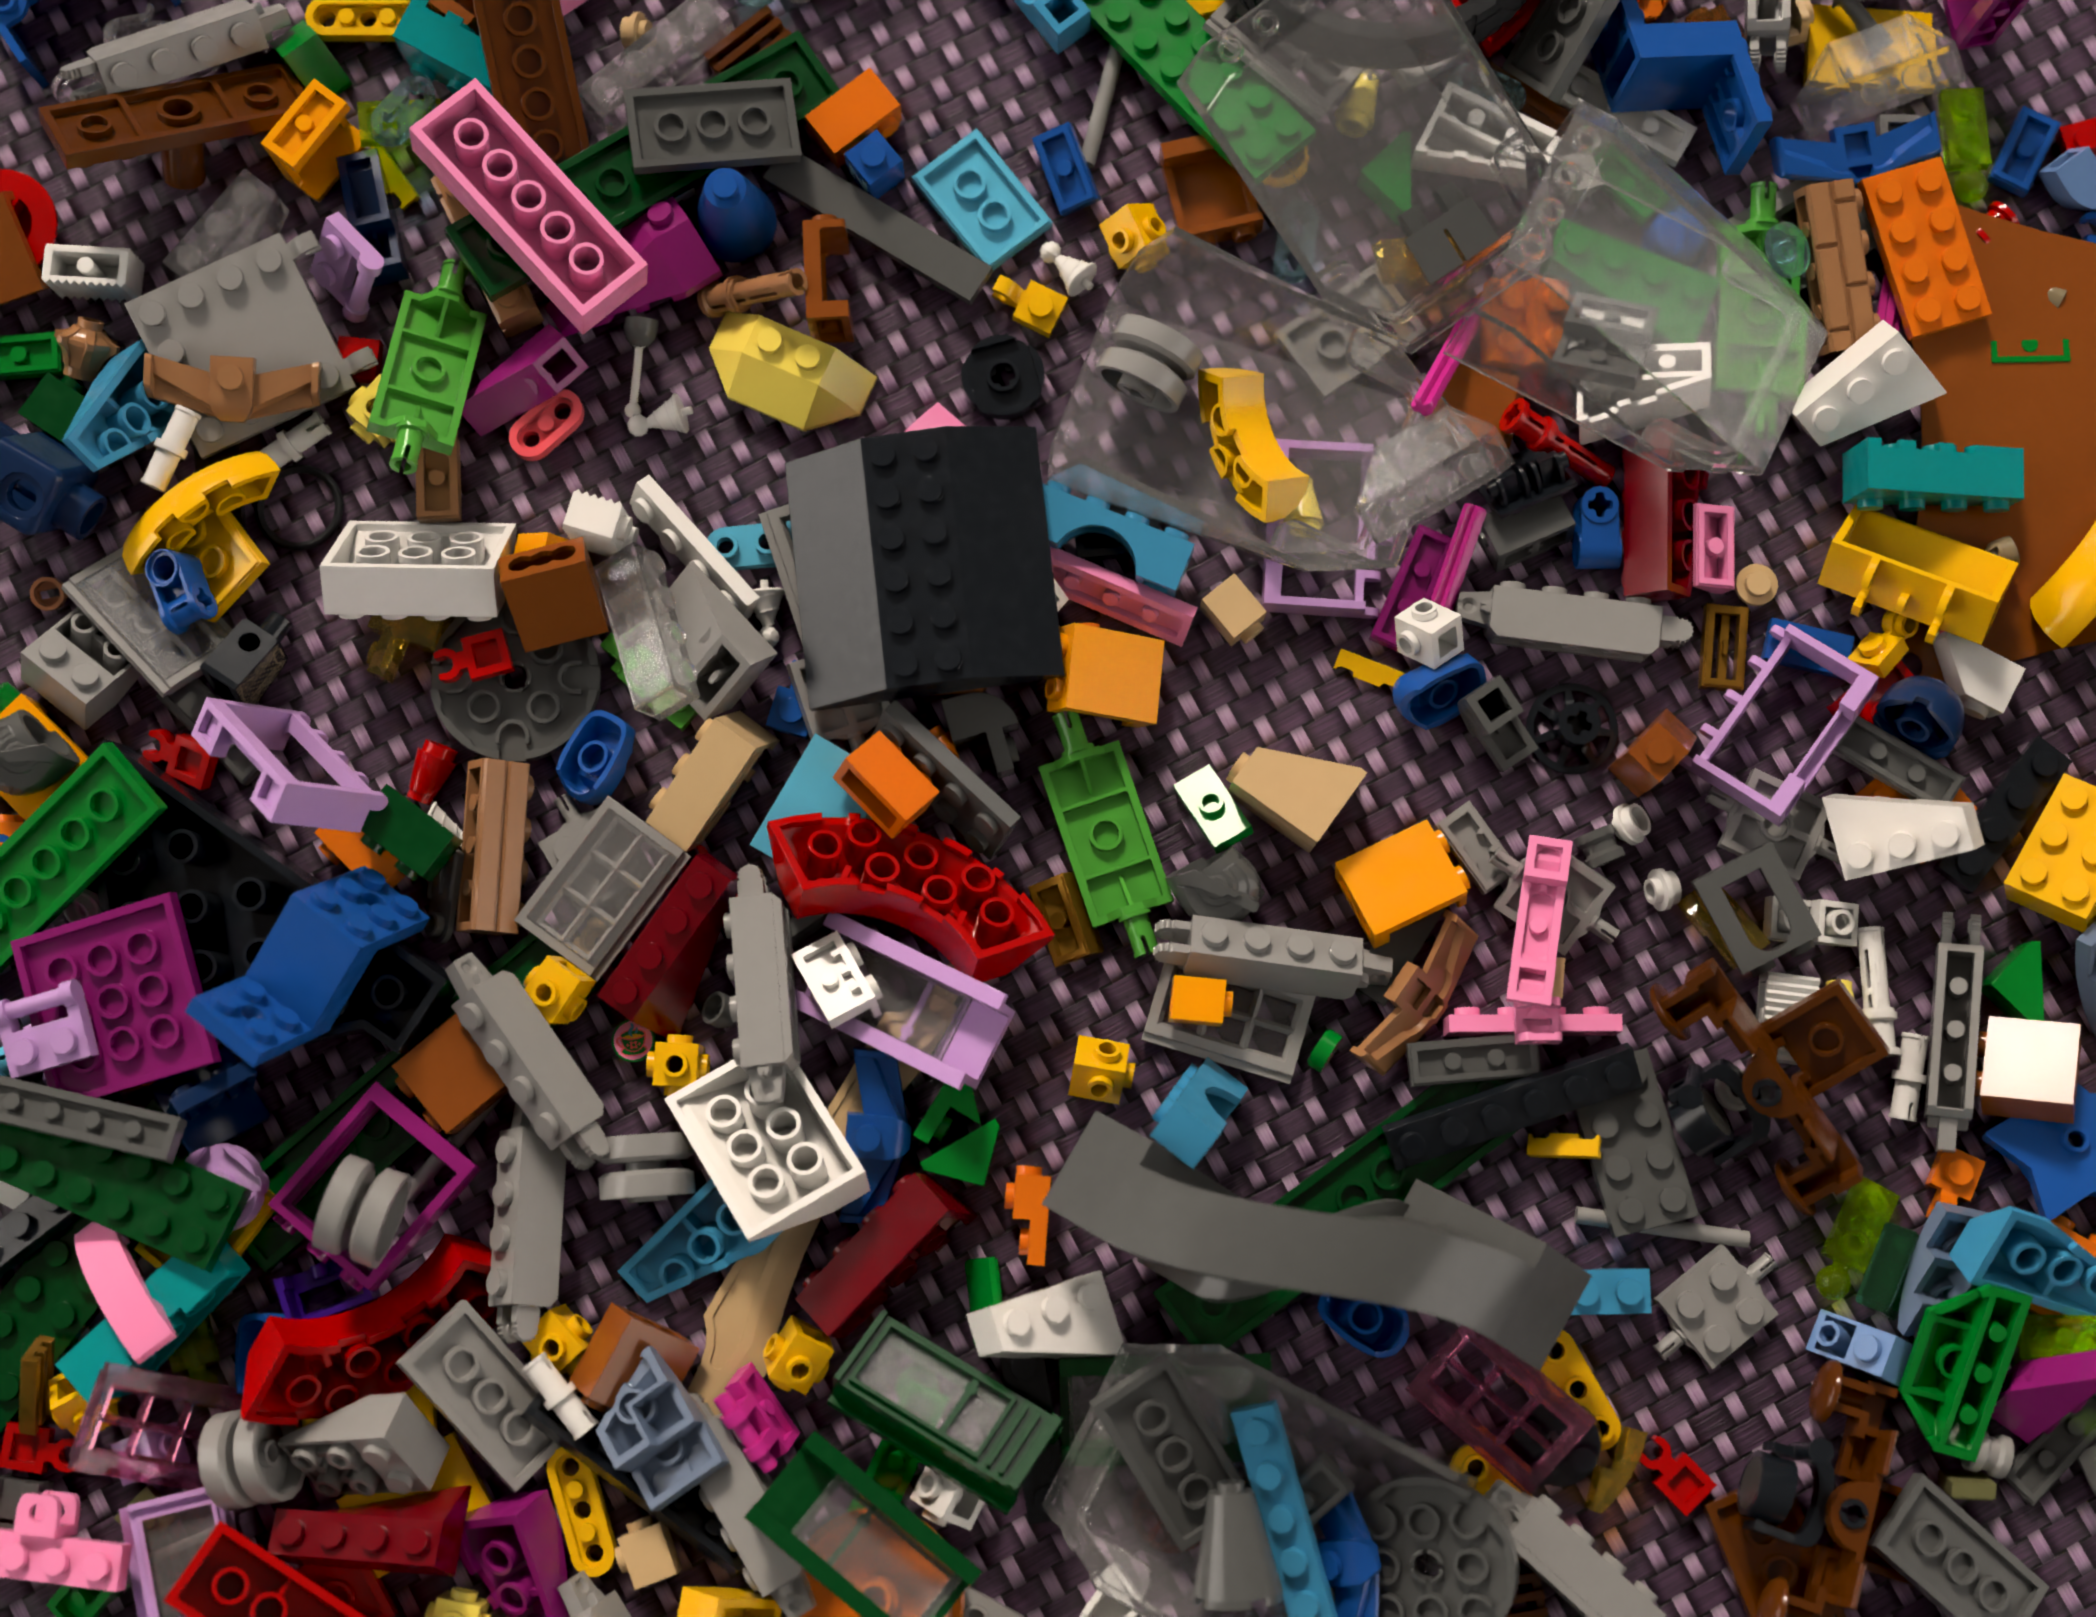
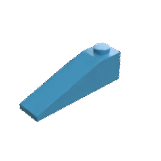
(117, 413)
(690, 1246)
(2028, 1257)

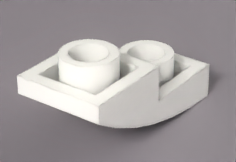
(1834, 919)

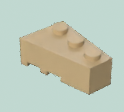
(708, 778)

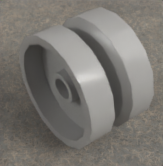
(1149, 363)
(646, 1167)
(361, 1211)
(245, 1464)

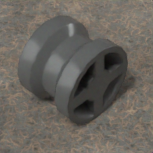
(1599, 847)

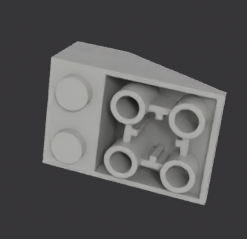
(719, 643)
(77, 669)
(369, 1448)

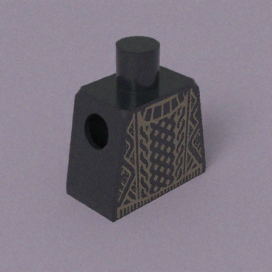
(248, 659)

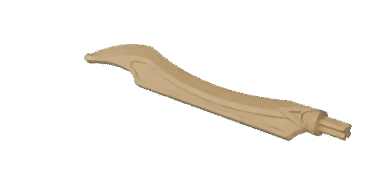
(758, 1286)

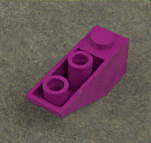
(523, 381)
(2044, 1391)

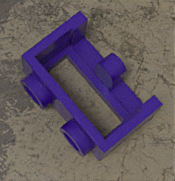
(291, 1287)

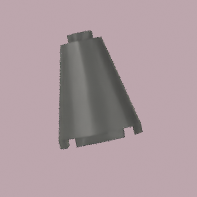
(1235, 1553)

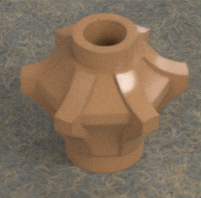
(85, 348)

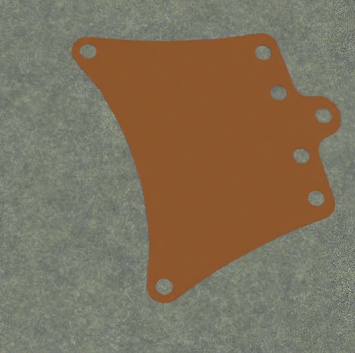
(2020, 405)

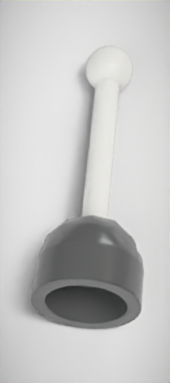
(640, 334)

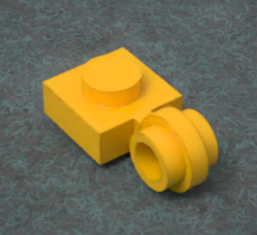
(1883, 651)

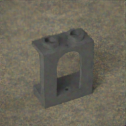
(1745, 954)

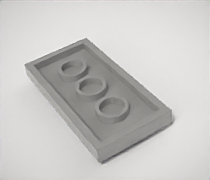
(480, 1392)

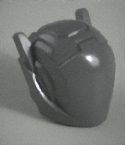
(31, 755)
(1218, 886)

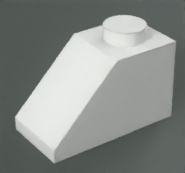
(1977, 675)

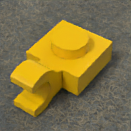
(1035, 307)

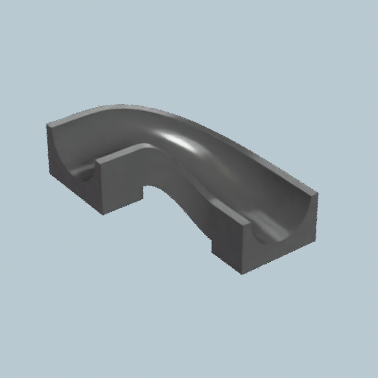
(1407, 1254)

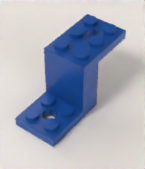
(1685, 69)
(308, 965)

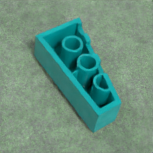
(187, 1299)

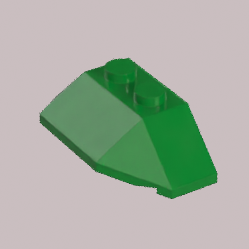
(1962, 1366)

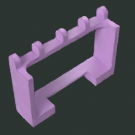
(1272, 582)
(278, 792)
(1777, 809)

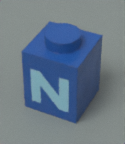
(874, 165)

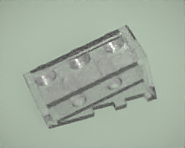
(237, 219)

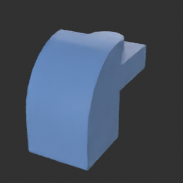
(2072, 179)

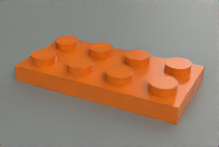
(1924, 248)

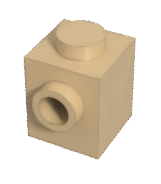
(1234, 611)
(647, 1552)

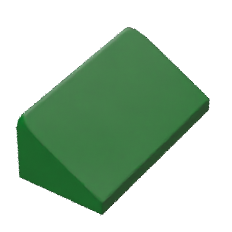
(983, 1283)

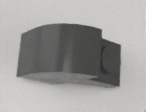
(982, 717)
(1493, 718)

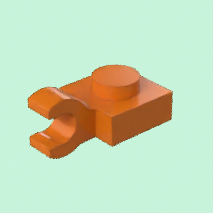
(1954, 1177)

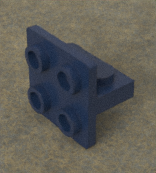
(213, 1100)

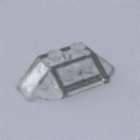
(1877, 72)
(1429, 470)

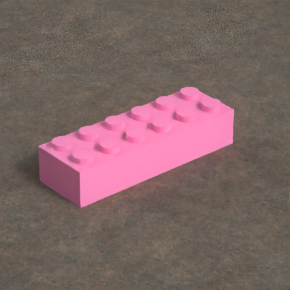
(528, 206)

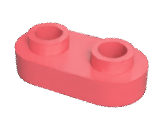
(544, 423)

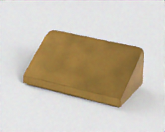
(1066, 915)

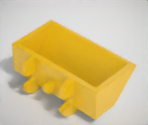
(1917, 575)

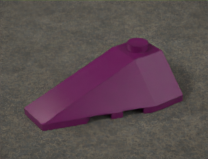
(675, 260)
(518, 1554)

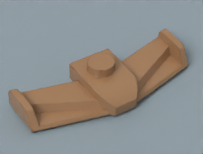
(232, 387)
(1419, 996)

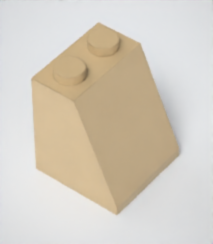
(1293, 791)

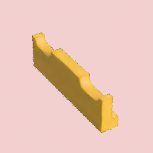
(396, 180)
(1367, 669)
(1564, 1146)

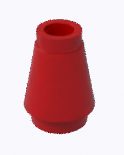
(430, 771)

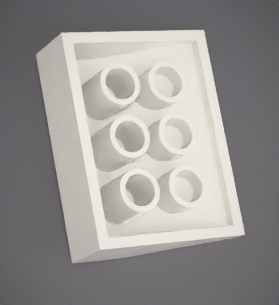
(416, 570)
(768, 1160)

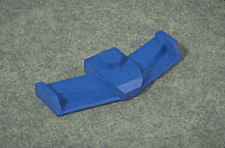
(1856, 151)
(879, 1133)
(1350, 1560)

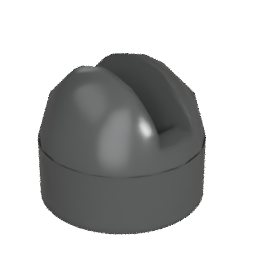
(717, 1010)

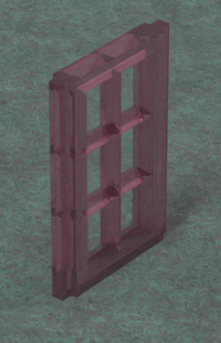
(150, 1384)
(1479, 1437)

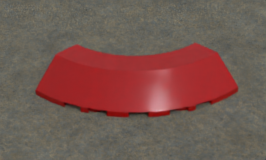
(909, 882)
(332, 1361)

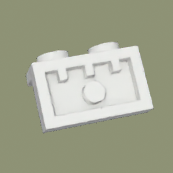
(836, 981)

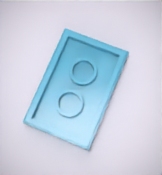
(982, 200)
(810, 790)

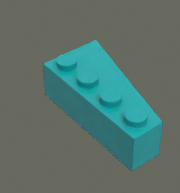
(441, 47)
(1932, 476)

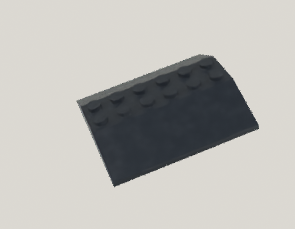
(923, 565)

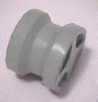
(1994, 1456)

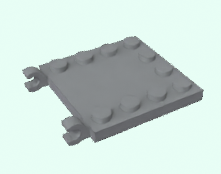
(247, 308)

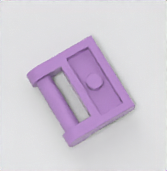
(337, 263)
(52, 1042)

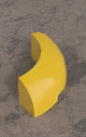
(1245, 444)
(214, 488)
(2069, 596)

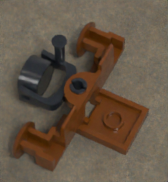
(1825, 1038)
(1863, 1459)

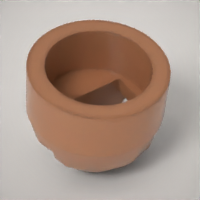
(45, 584)

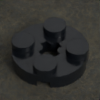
(982, 366)
(1575, 1464)

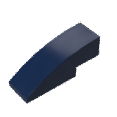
(372, 211)

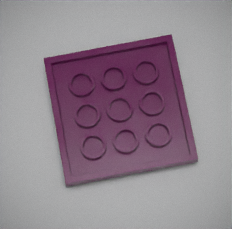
(136, 989)

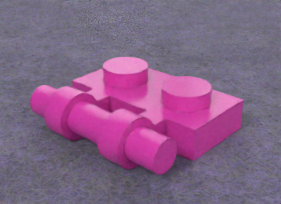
(756, 1418)

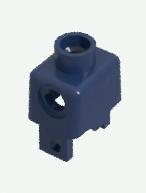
(51, 487)

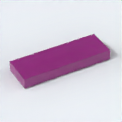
(1413, 581)

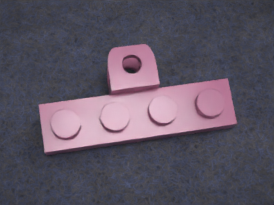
(1533, 1023)
(46, 1552)

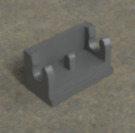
(1526, 533)

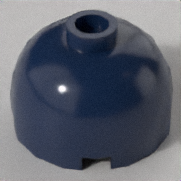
(1922, 714)

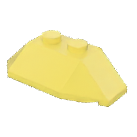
(787, 373)

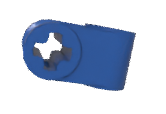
(1597, 538)
(179, 589)

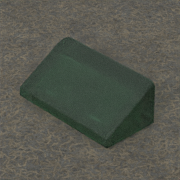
(1887, 1271)

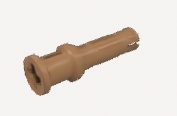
(739, 293)

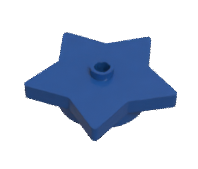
(2041, 1150)

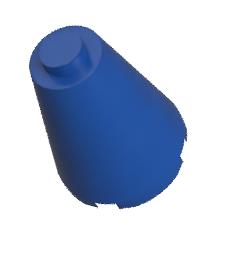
(734, 217)

